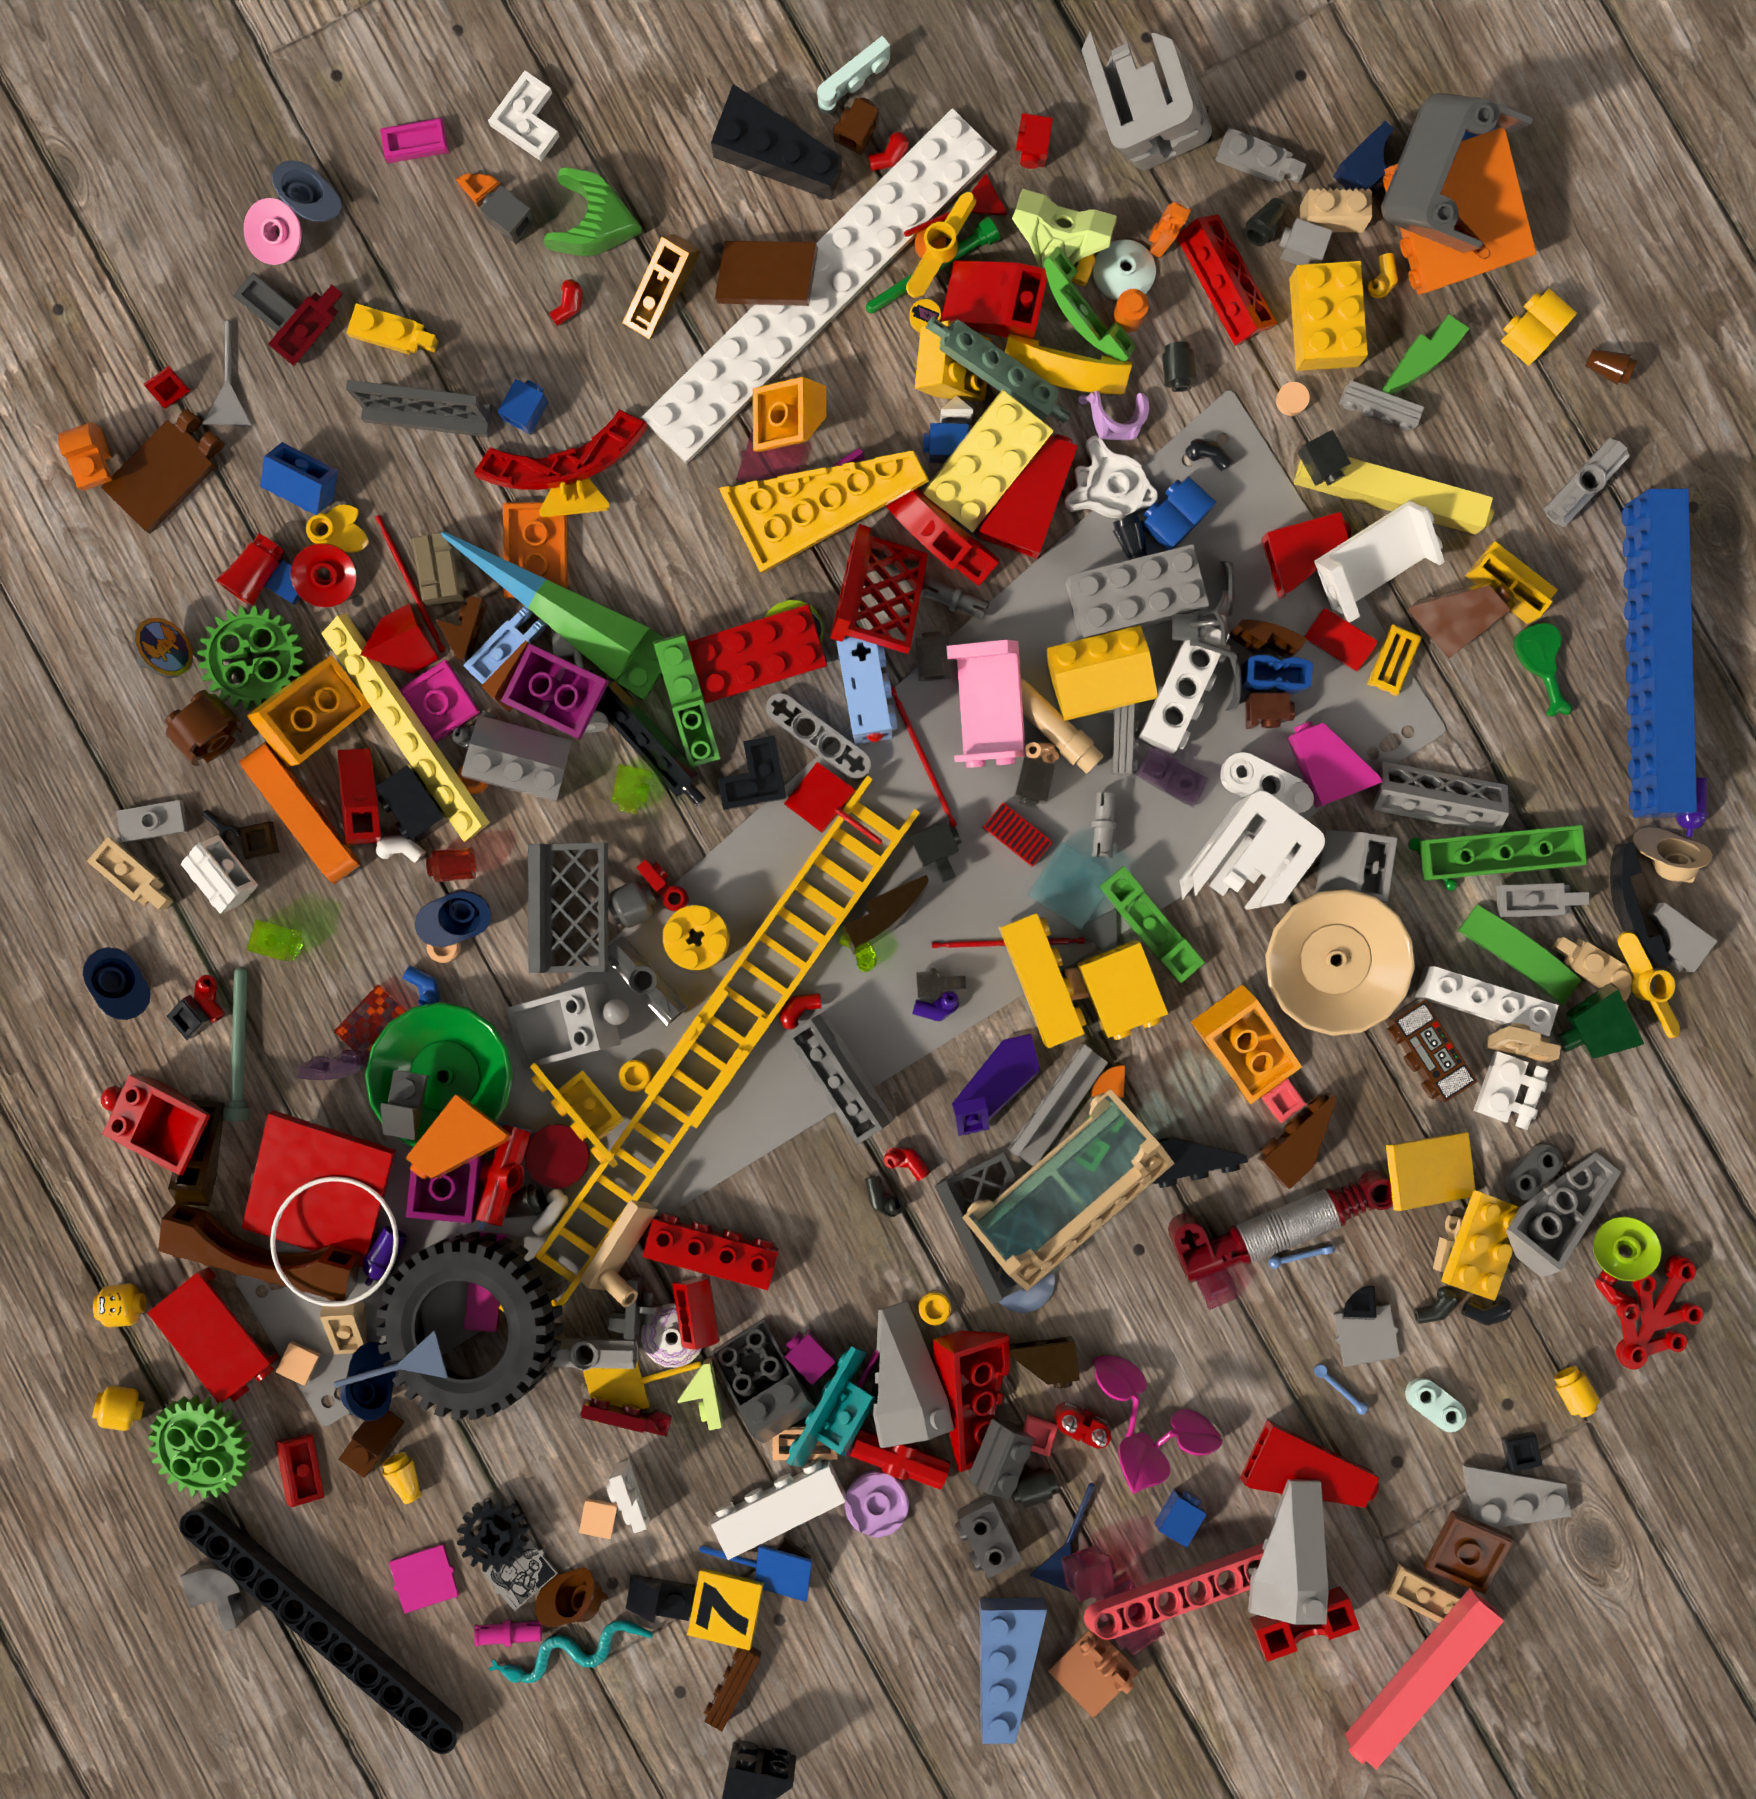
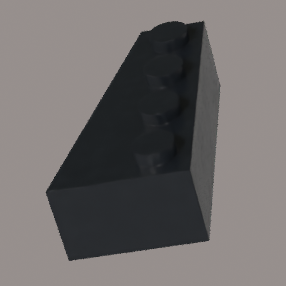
(773, 147)

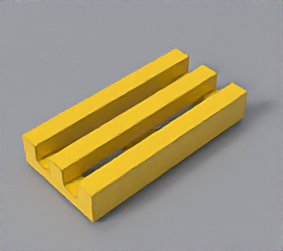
(1383, 685)

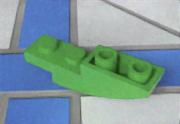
(686, 699)

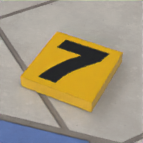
(725, 1608)

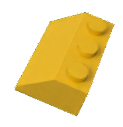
(1102, 672)

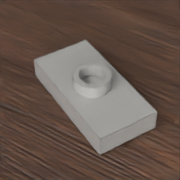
(152, 821)

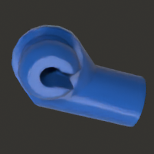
(426, 985)

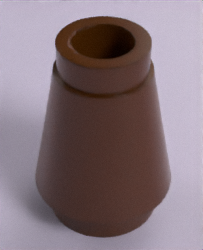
(1611, 365)

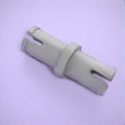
(1104, 825)

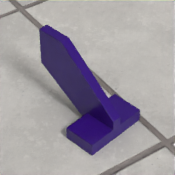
(995, 1084)

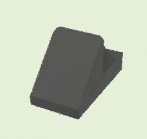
(405, 1105)

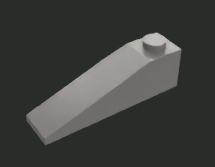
(1558, 1216)

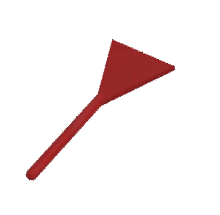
(986, 203)

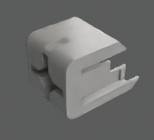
(1140, 116)

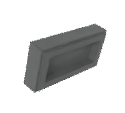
(264, 302)

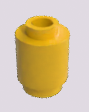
(1576, 1391)

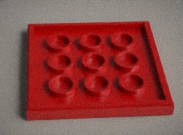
(325, 1213)

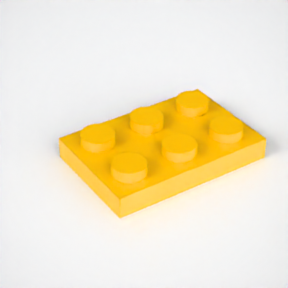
(1481, 1247)

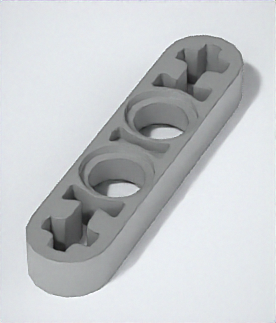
(820, 734)

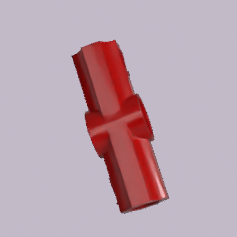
(502, 1177)
(901, 1460)

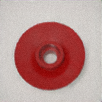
(322, 591)

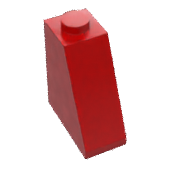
(1296, 547)

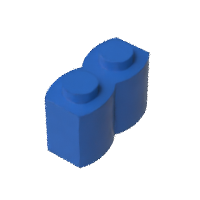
(1178, 514)
(1285, 676)

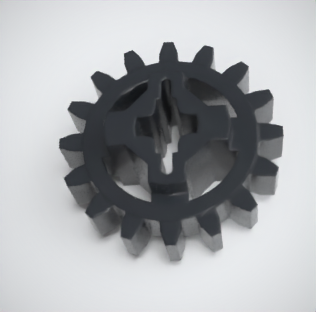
(492, 1521)

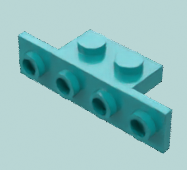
(837, 1414)

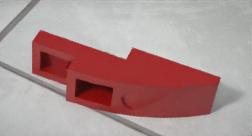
(942, 536)

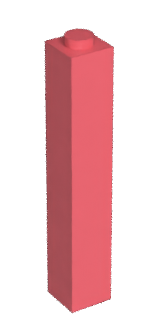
(1422, 1679)

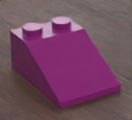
(554, 691)

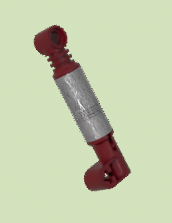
(1275, 1229)

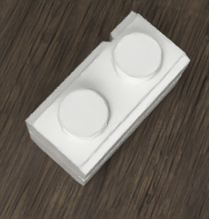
(219, 874)

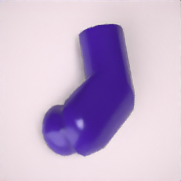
(938, 1009)

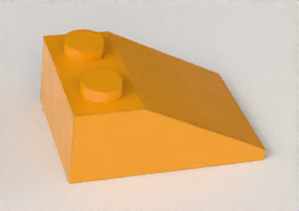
(309, 711)
(1246, 1043)

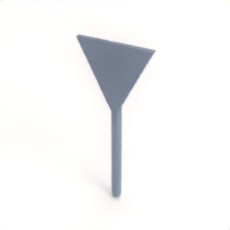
(423, 1359)

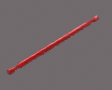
(412, 588)
(924, 760)
(988, 943)

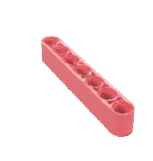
(1178, 1591)

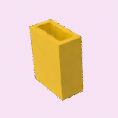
(1122, 990)

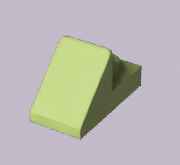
(705, 1386)

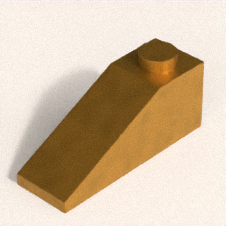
(661, 284)

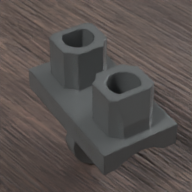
(630, 1321)

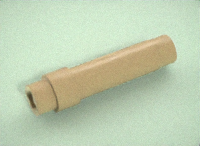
(1072, 743)

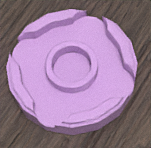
(876, 1503)

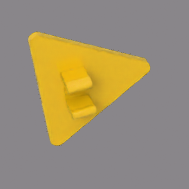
(574, 499)

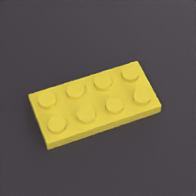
(987, 460)

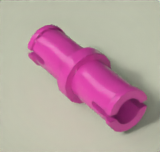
(507, 1633)

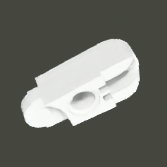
(1288, 787)

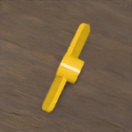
(935, 257)
(1640, 985)

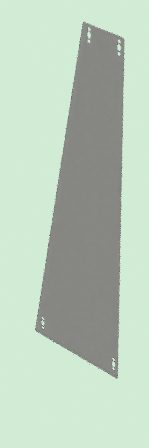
(873, 1010)

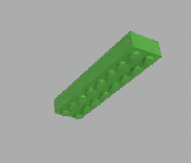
(1502, 852)

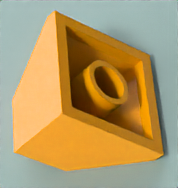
(787, 413)

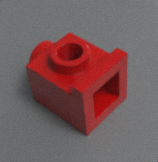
(1033, 140)

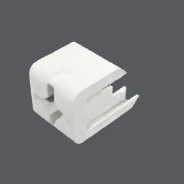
(1275, 845)

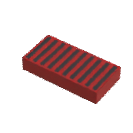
(1017, 834)

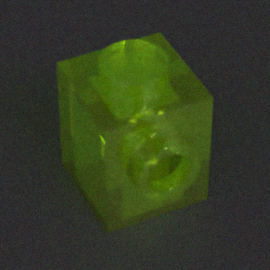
(275, 940)

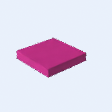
(440, 700)

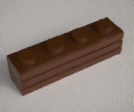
(732, 1687)

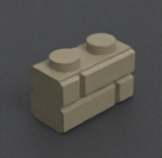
(439, 570)

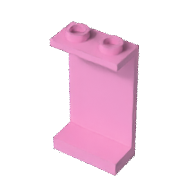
(990, 702)

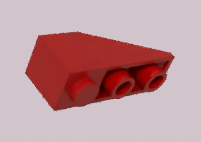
(358, 797)

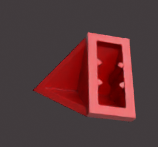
(401, 642)

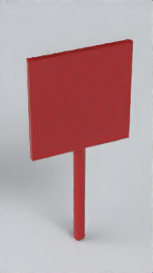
(821, 798)

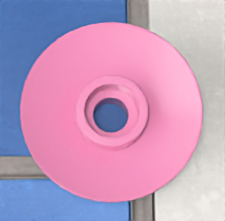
(261, 227)

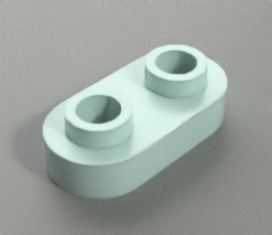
(1437, 1404)

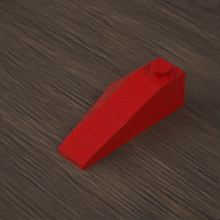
(972, 1376)

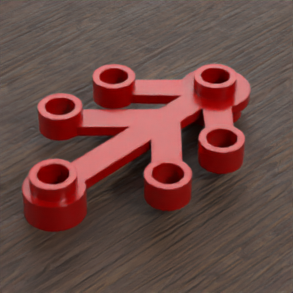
(1655, 1316)

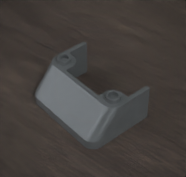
(1415, 188)

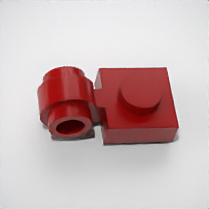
(656, 877)

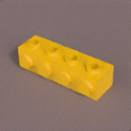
(1041, 979)

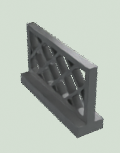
(422, 408)
(543, 902)
(973, 1246)

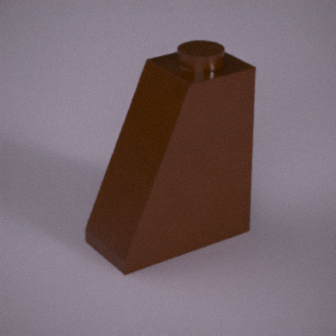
(1462, 614)

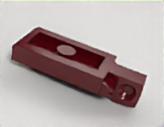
(306, 325)
(625, 1417)

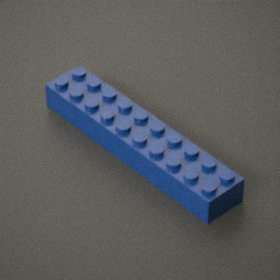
(1660, 654)

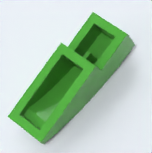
(1425, 355)

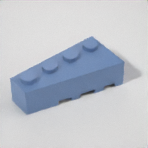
(1007, 1658)

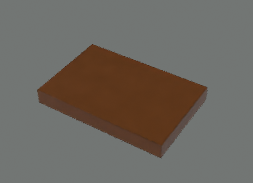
(766, 273)

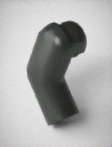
(880, 1200)

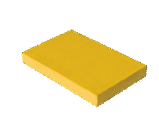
(1430, 1171)

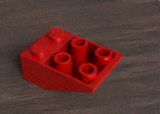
(996, 297)

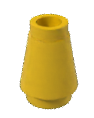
(402, 1476)

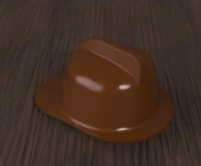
(569, 1598)

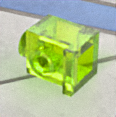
(631, 788)

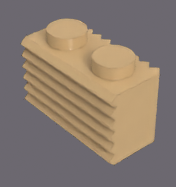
(1338, 209)

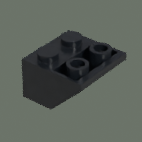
(758, 1772)

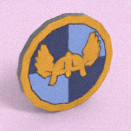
(162, 647)

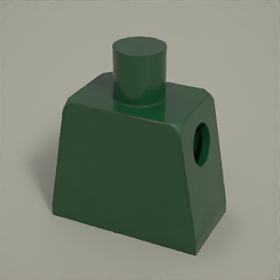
(1600, 1025)

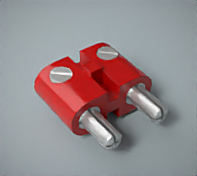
(1082, 1425)

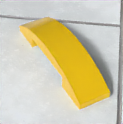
(1070, 369)

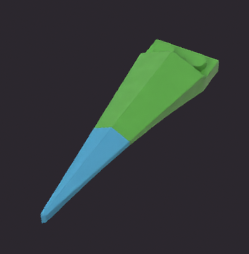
(603, 636)

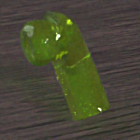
(865, 959)

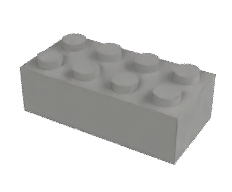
(1137, 592)

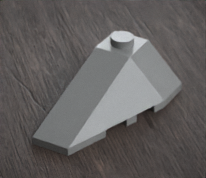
(909, 1390)
(1293, 1568)

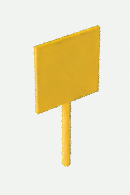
(626, 1385)

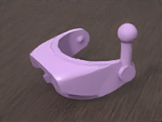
(1111, 430)

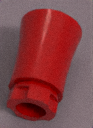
(251, 569)

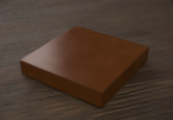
(1468, 1552)

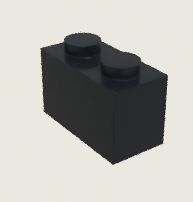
(411, 804)

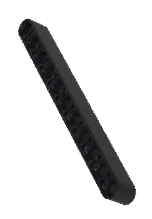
(328, 1643)

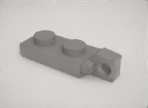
(1258, 157)
(1537, 900)

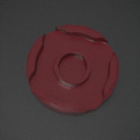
(557, 1156)

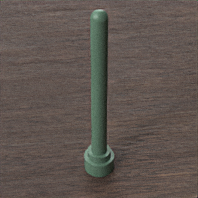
(237, 1107)

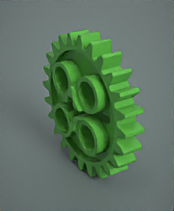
(247, 630)
(200, 1446)

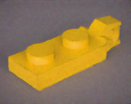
(389, 331)

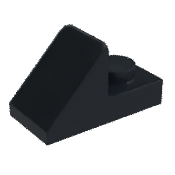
(659, 1597)

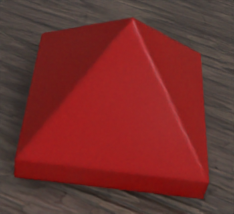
(166, 387)

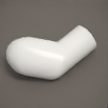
(552, 1213)

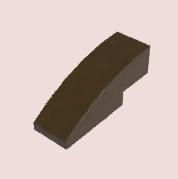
(884, 914)

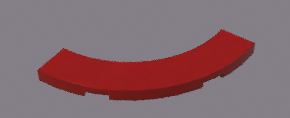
(565, 466)

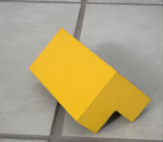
(1530, 590)

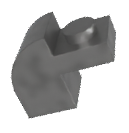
(210, 1583)

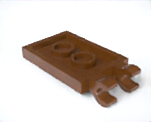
(163, 471)

